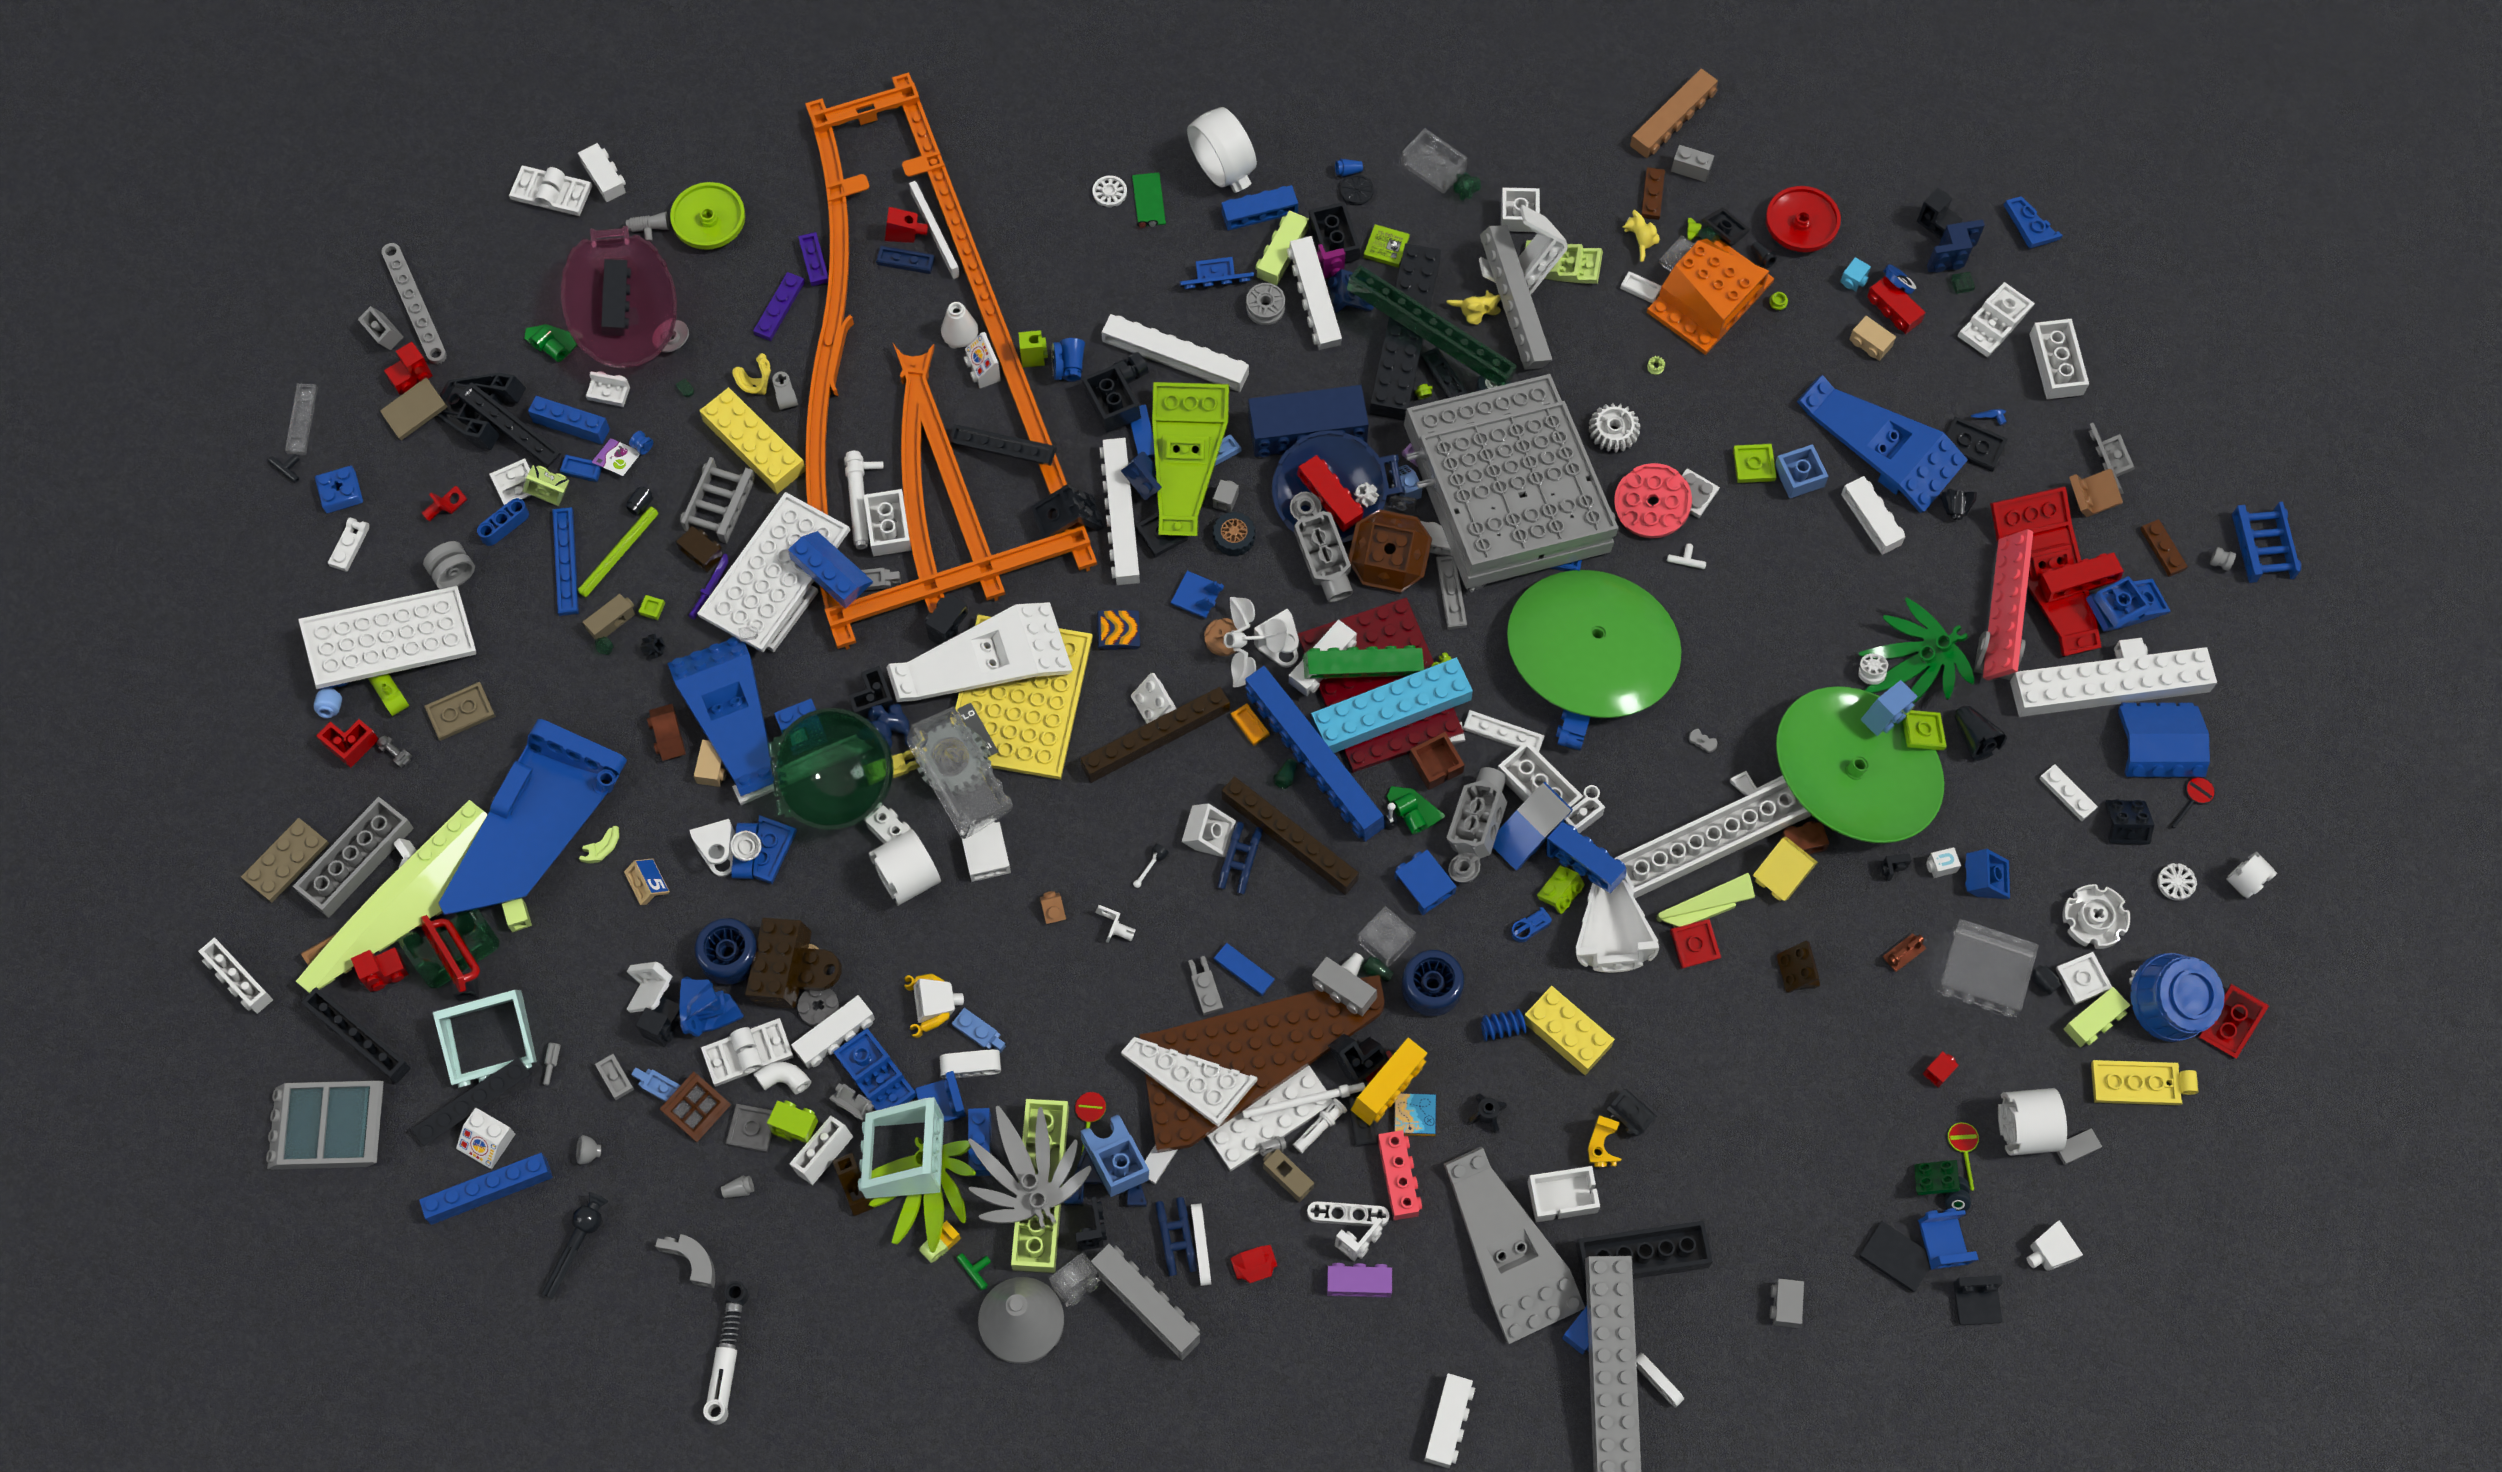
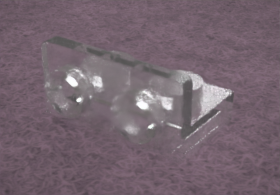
(1675, 253)

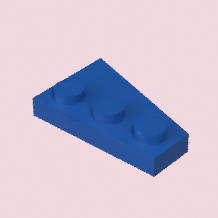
(2030, 225)
(775, 844)

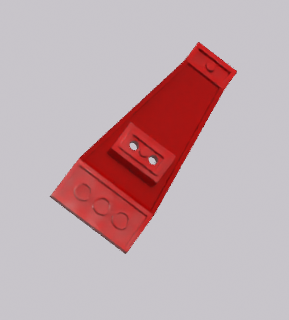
(2053, 537)

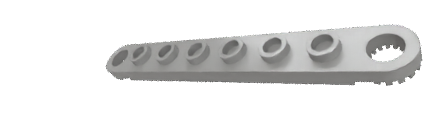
(414, 303)

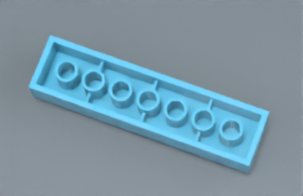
(1392, 705)

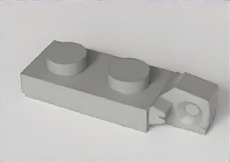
(882, 578)

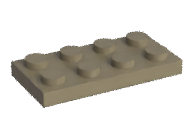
(285, 860)

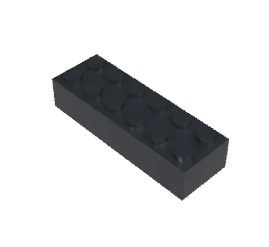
(1652, 1249)

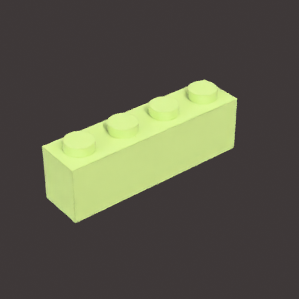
(1275, 256)

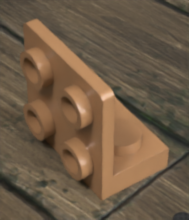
(2096, 492)

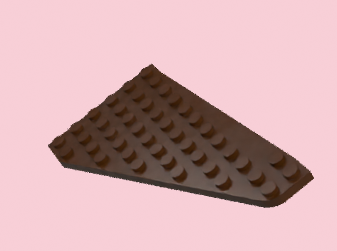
(1259, 1041)

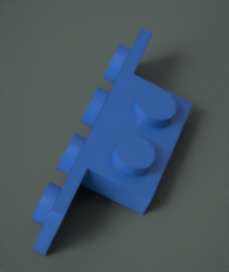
(1216, 271)

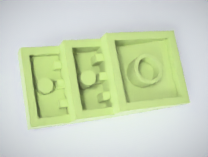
(1577, 265)

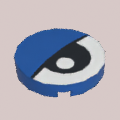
(1899, 279)
(1057, 362)

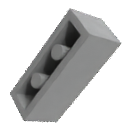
(1344, 986)

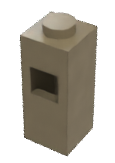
(609, 617)
(1287, 1175)

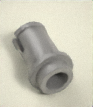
(1272, 1145)

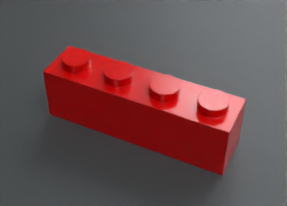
(1330, 492)
(2080, 576)

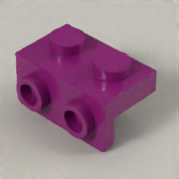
(1331, 261)

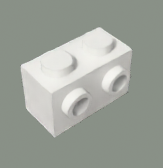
(886, 825)

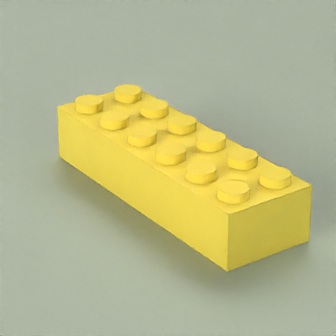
(752, 440)

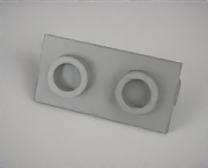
(845, 1099)

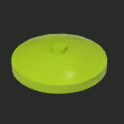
(707, 215)

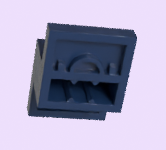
(1955, 246)

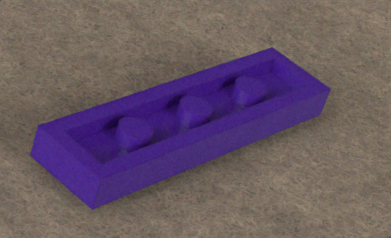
(778, 306)

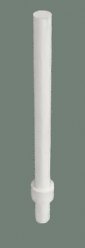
(1343, 1091)

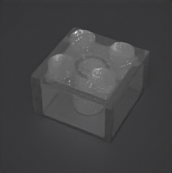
(1386, 936)
(1075, 1280)

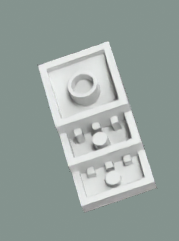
(1996, 319)

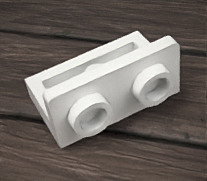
(608, 389)

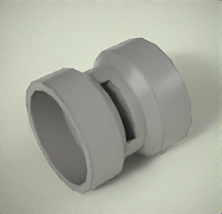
(2222, 558)

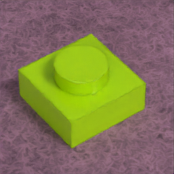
(651, 607)

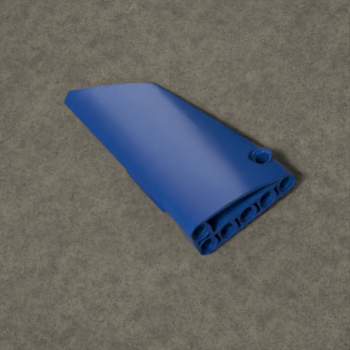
(533, 817)

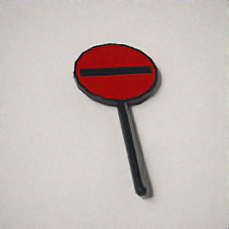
(2199, 791)

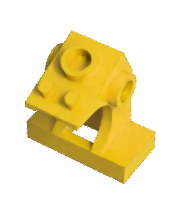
(1603, 1127)

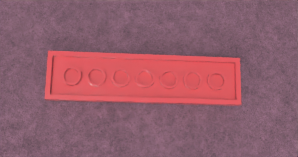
(2008, 605)

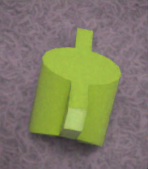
(1692, 229)

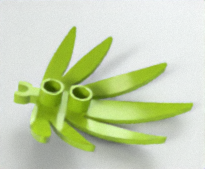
(933, 1201)

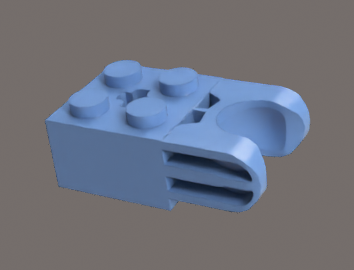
(1116, 1151)

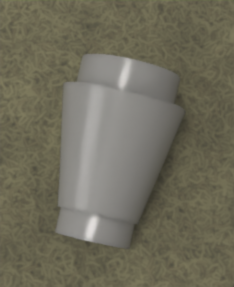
(739, 1187)

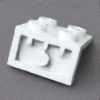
(1347, 1242)

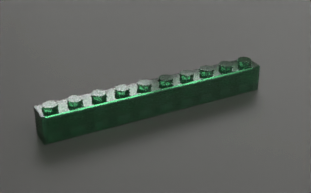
(1431, 326)

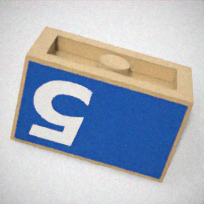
(645, 880)

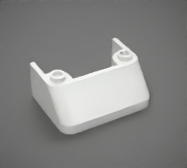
(1541, 252)

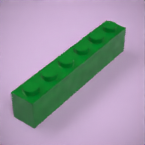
(1362, 663)

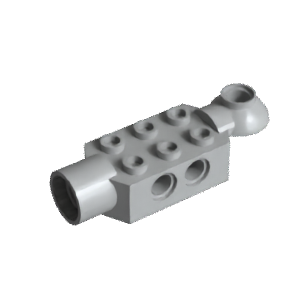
(1321, 547)
(1476, 823)

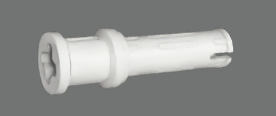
(1326, 1119)

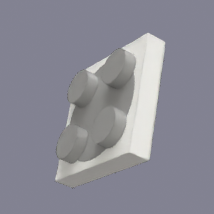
(1701, 490)

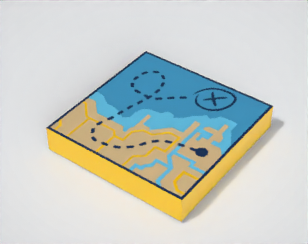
(1415, 1114)

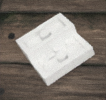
(511, 480)

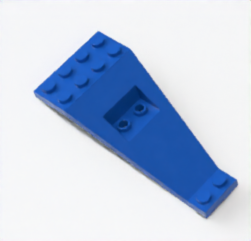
(1915, 460)
(726, 703)

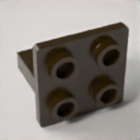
(1798, 967)

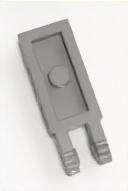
(1205, 988)

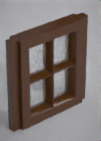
(695, 1106)

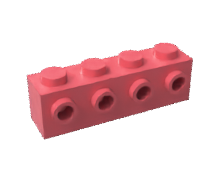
(1398, 1175)

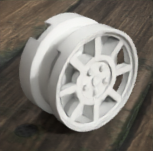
(1873, 670)

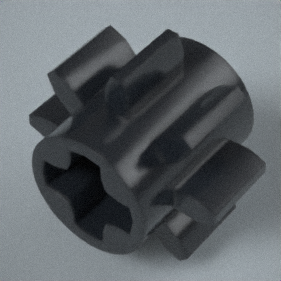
(652, 646)

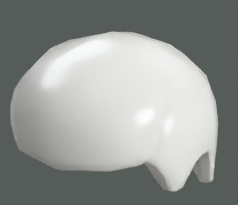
(745, 845)

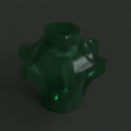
(1466, 185)

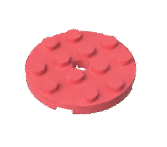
(1658, 482)

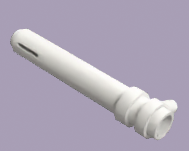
(854, 472)

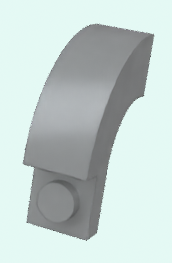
(701, 1263)

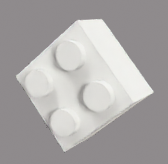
(1510, 206)

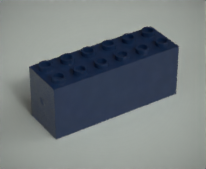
(1285, 418)

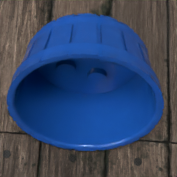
(2176, 996)

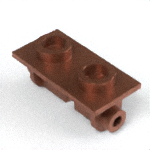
(1905, 952)

